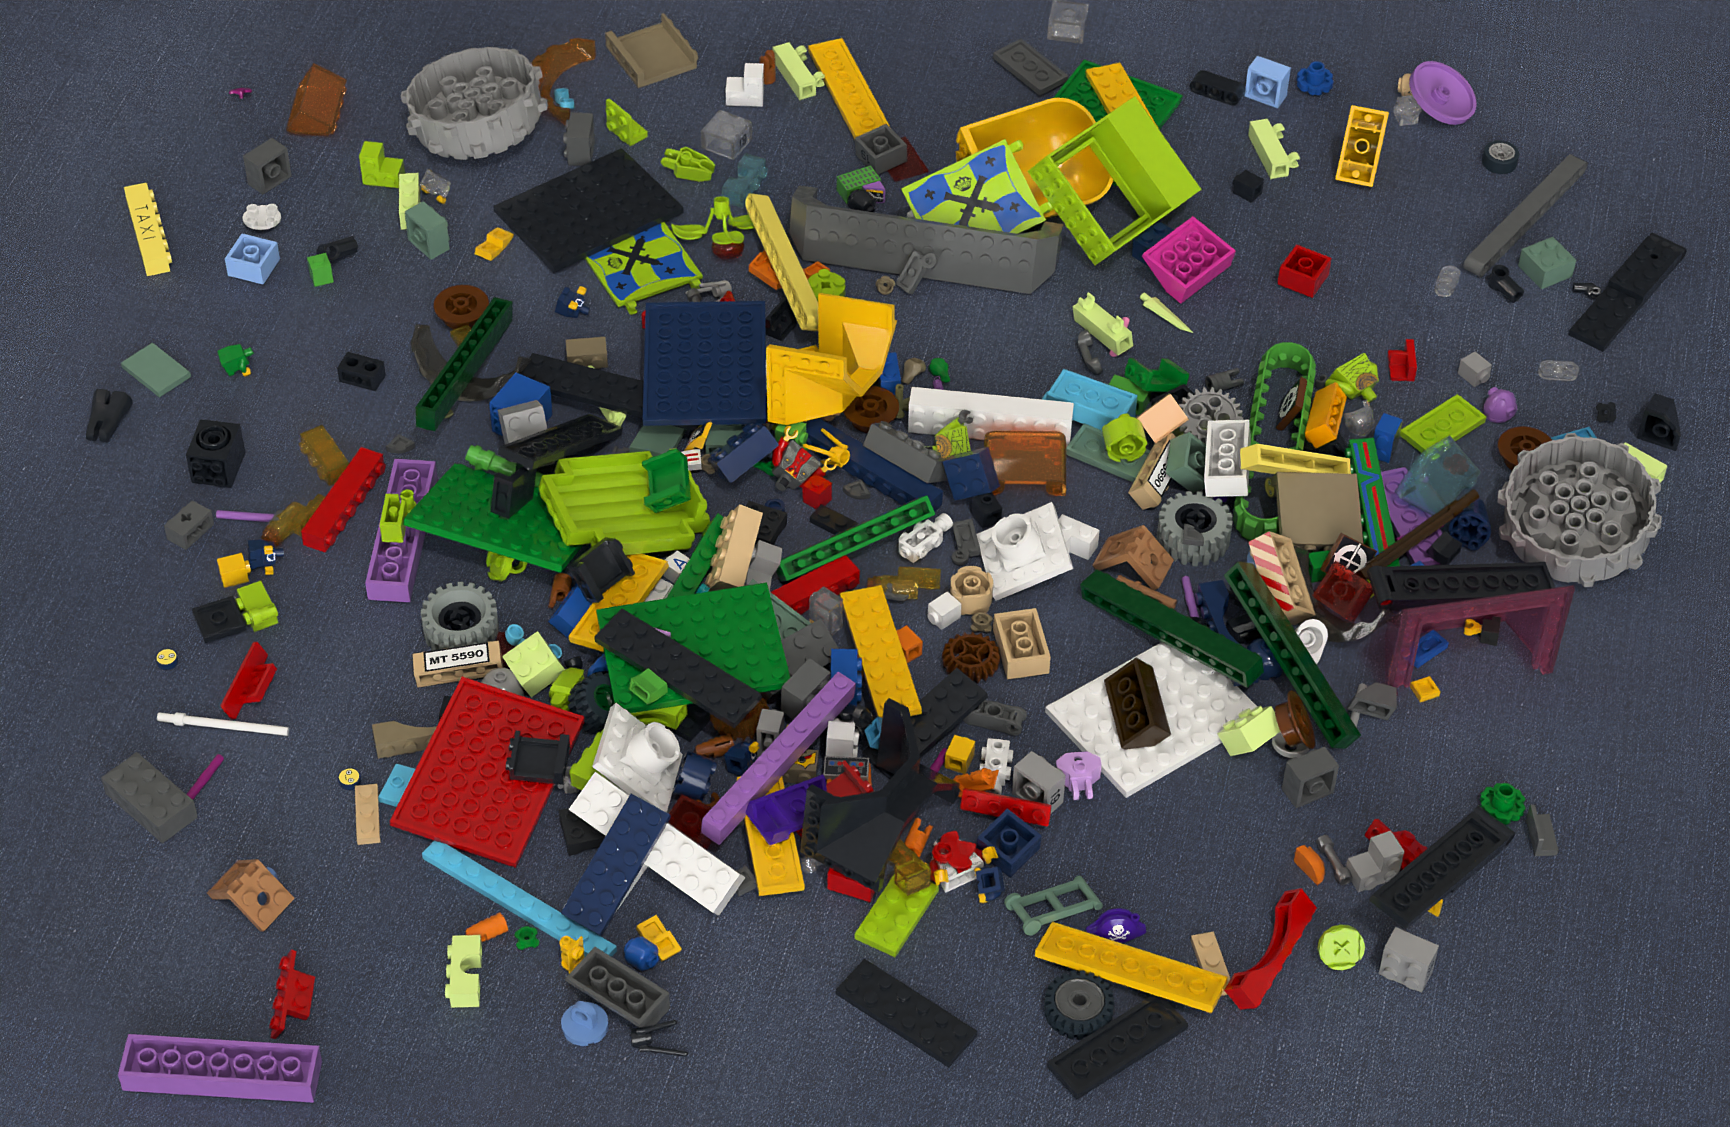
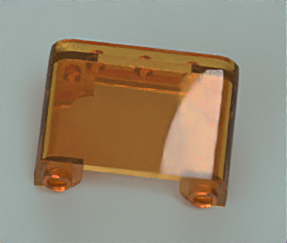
(1029, 459)

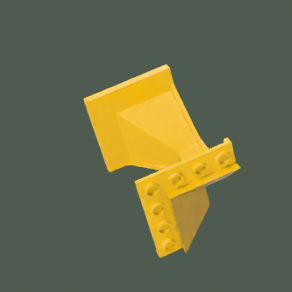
(850, 359)

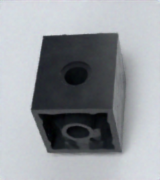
(215, 453)

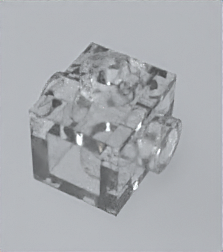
(1407, 110)

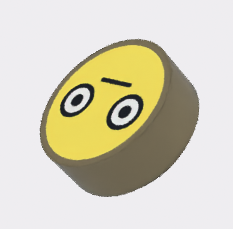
(1271, 491)

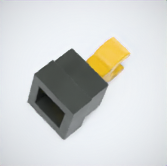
(1489, 630)

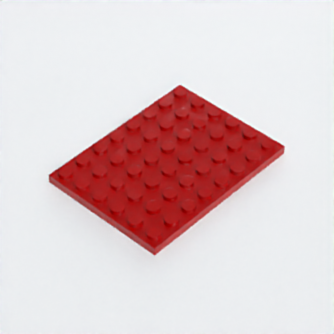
(462, 780)

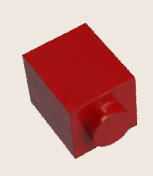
(817, 491)

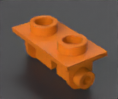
(978, 780)

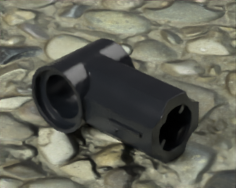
(339, 247)
(1502, 282)

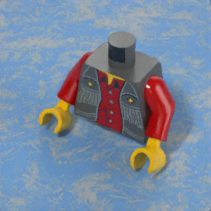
(794, 464)

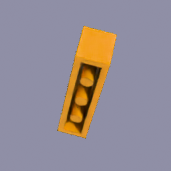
(1325, 415)

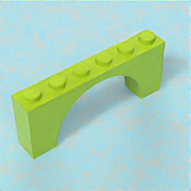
(583, 770)

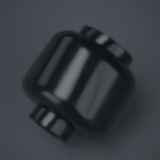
(861, 201)

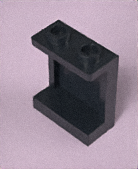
(512, 491)
(601, 568)
(538, 759)

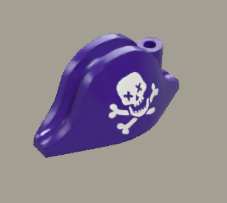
(1117, 925)

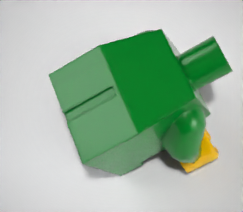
(235, 358)

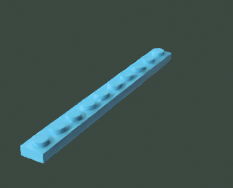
(512, 897)

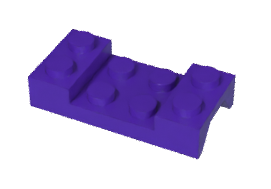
(782, 811)

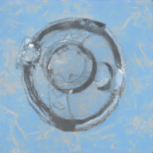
(1360, 421)

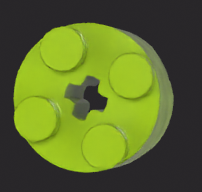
(827, 283)
(1124, 438)

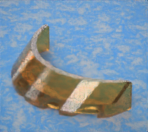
(555, 62)

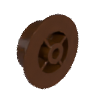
(460, 305)
(873, 407)
(1519, 439)
(1295, 722)

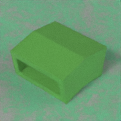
(648, 686)

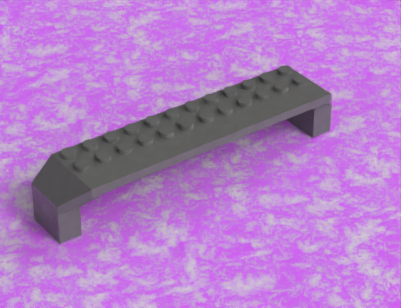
(887, 242)

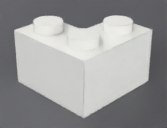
(746, 89)
(1079, 537)
(842, 738)

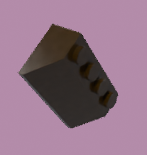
(1137, 705)

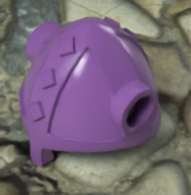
(1499, 405)

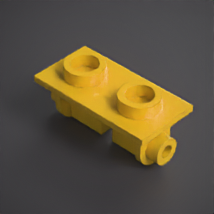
(572, 952)

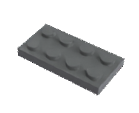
(1030, 67)

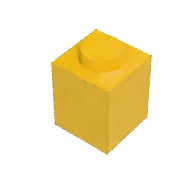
(233, 570)
(960, 754)

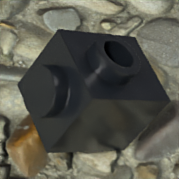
(986, 509)

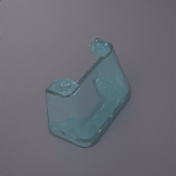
(1438, 477)

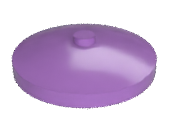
(1442, 92)

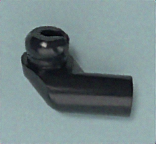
(1588, 288)

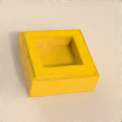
(1425, 689)

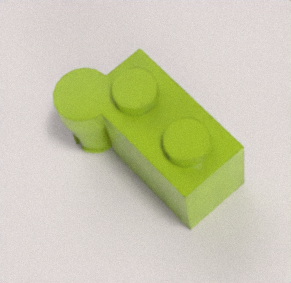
(393, 515)
(257, 606)

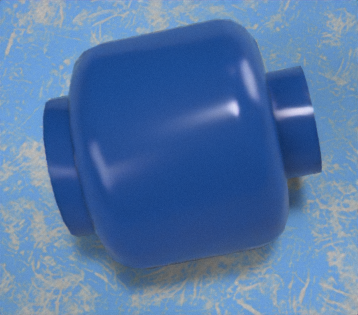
(641, 953)

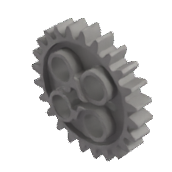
(1225, 410)

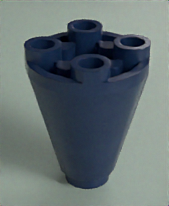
(1471, 526)

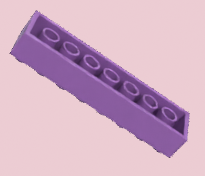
(393, 563)
(220, 1068)

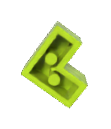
(377, 168)

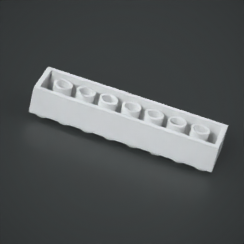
(935, 408)
(674, 854)

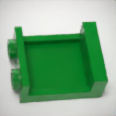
(1162, 380)
(667, 480)

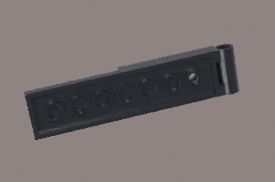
(1628, 291)
(1429, 585)
(1443, 867)

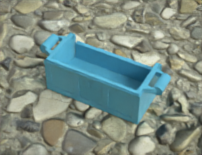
(1093, 400)

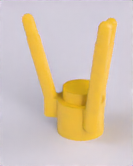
(839, 454)

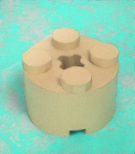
(972, 589)

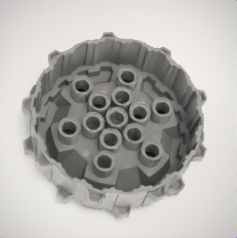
(474, 102)
(1567, 469)

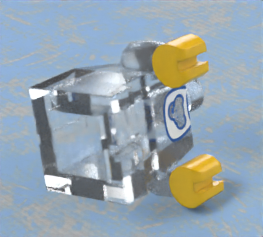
(435, 183)

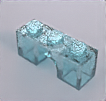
(750, 173)

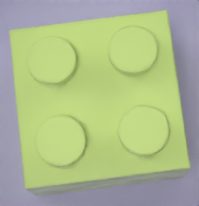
(534, 664)
(1249, 730)

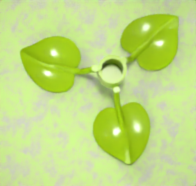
(721, 211)

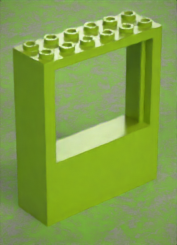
(1138, 163)

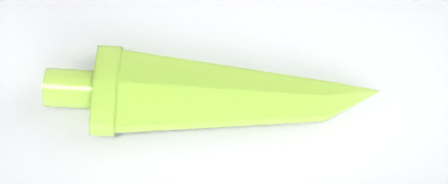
(1159, 308)

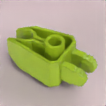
(688, 164)
(562, 686)

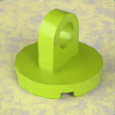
(501, 566)
(1341, 947)

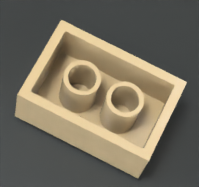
(1021, 643)

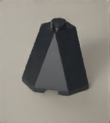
(1660, 423)

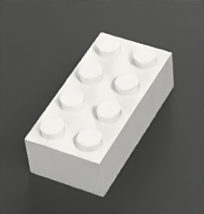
(1223, 460)

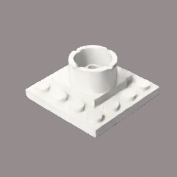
(1024, 550)
(639, 757)

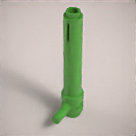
(490, 461)

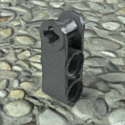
(997, 717)

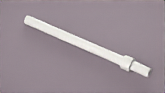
(181, 719)

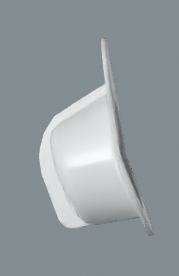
(1314, 637)

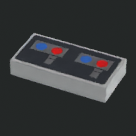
(834, 768)

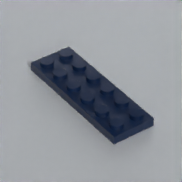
(616, 864)

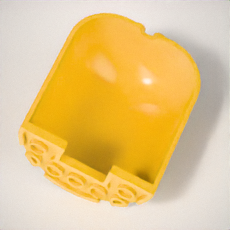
(1042, 130)

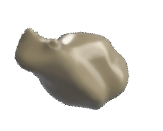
(912, 368)

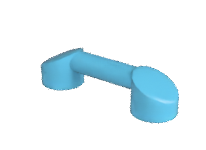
(562, 98)
(514, 637)

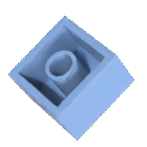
(1267, 81)
(252, 258)

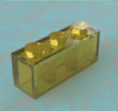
(323, 454)

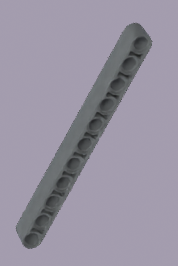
(1525, 215)

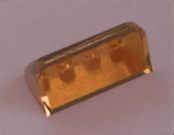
(317, 103)

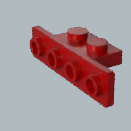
(249, 681)
(996, 804)
(1406, 839)
(293, 994)

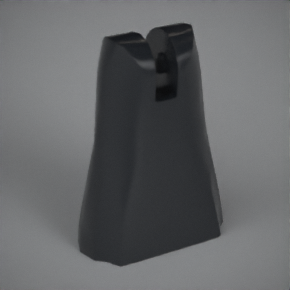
(106, 413)

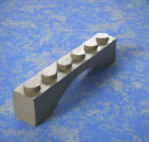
(396, 738)

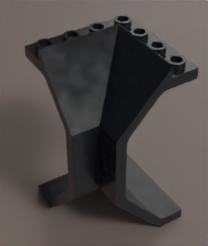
(863, 829)

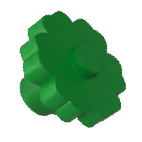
(1503, 802)

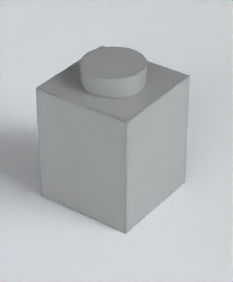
(1474, 369)

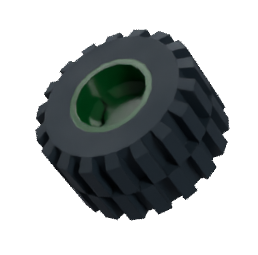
(592, 700)

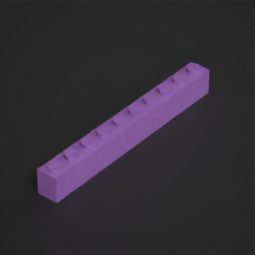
(778, 757)

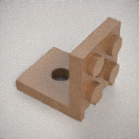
(1138, 549)
(244, 884)

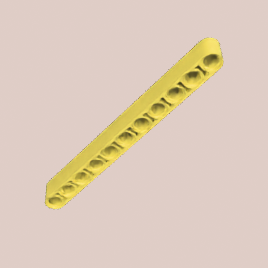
(783, 260)

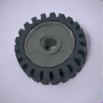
(1090, 993)

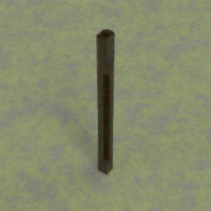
(1420, 532)

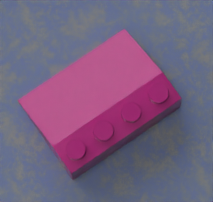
(1188, 259)

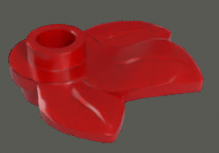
(956, 851)

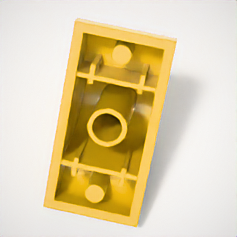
(1362, 146)

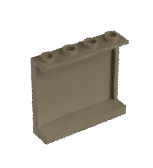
(652, 53)
(1317, 508)

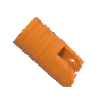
(917, 839)
(489, 927)

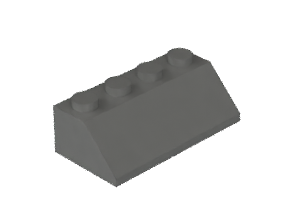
(905, 452)
(620, 988)

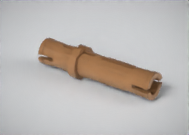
(1163, 599)

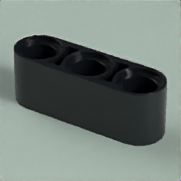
(1217, 87)

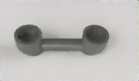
(1084, 341)

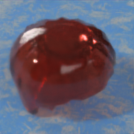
(728, 251)

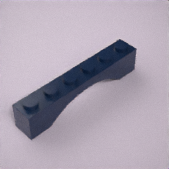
(1213, 601)

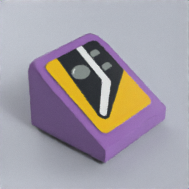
(876, 190)

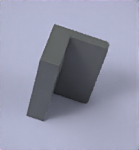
(1541, 833)

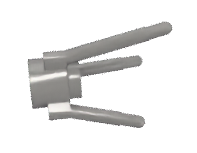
(717, 288)

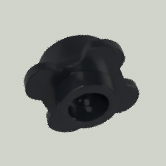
(1610, 407)

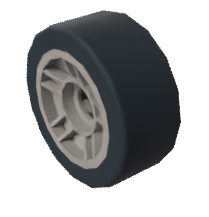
(1500, 157)

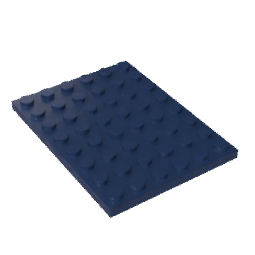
(704, 363)

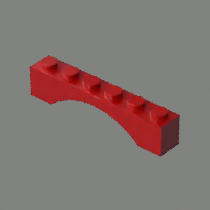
(1291, 917)

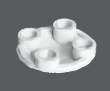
(261, 216)

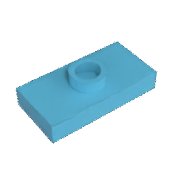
(396, 785)

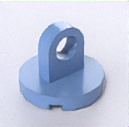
(584, 1023)

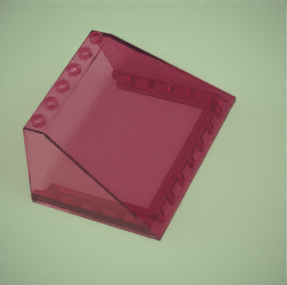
(1533, 615)

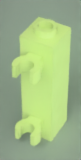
(795, 72)
(1269, 149)
(1102, 325)

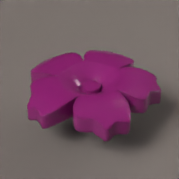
(240, 91)

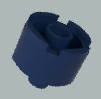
(694, 776)

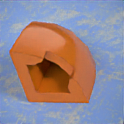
(1310, 863)

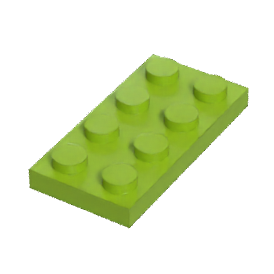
(1451, 418)
(894, 917)

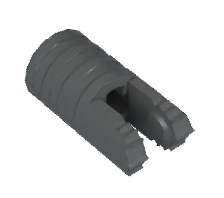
(1222, 380)

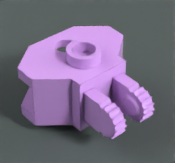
(1080, 773)

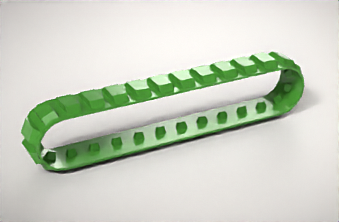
(1278, 356)

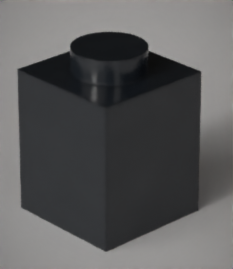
(1248, 186)

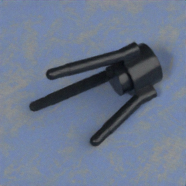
(643, 1036)

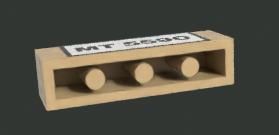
(1152, 478)
(452, 663)

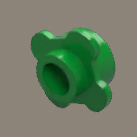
(522, 934)

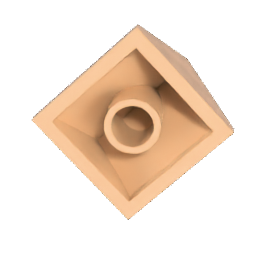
(1162, 418)

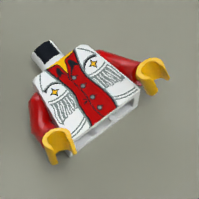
(952, 877)

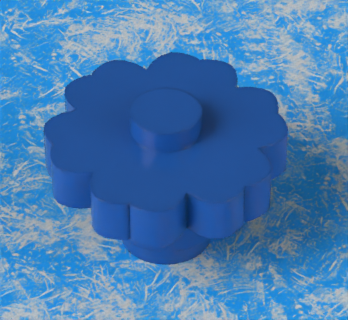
(1315, 79)

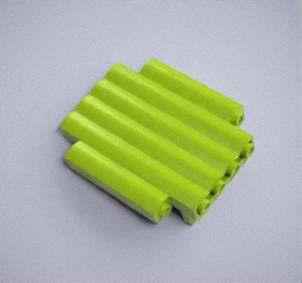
(606, 499)

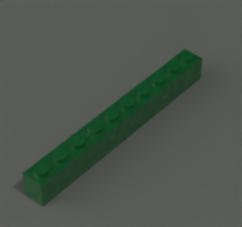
(463, 364)
(1172, 628)
(1292, 655)

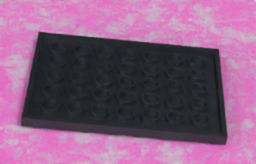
(588, 210)

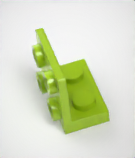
(623, 125)

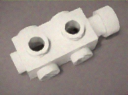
(923, 537)
(996, 758)

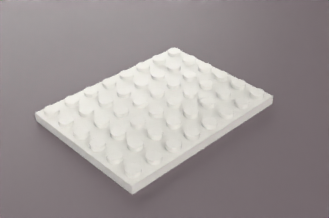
(1196, 709)

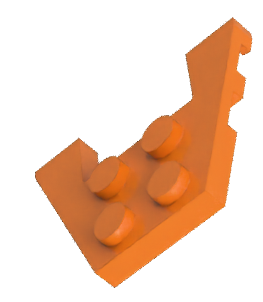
(763, 269)

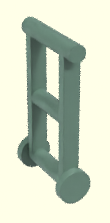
(1033, 925)

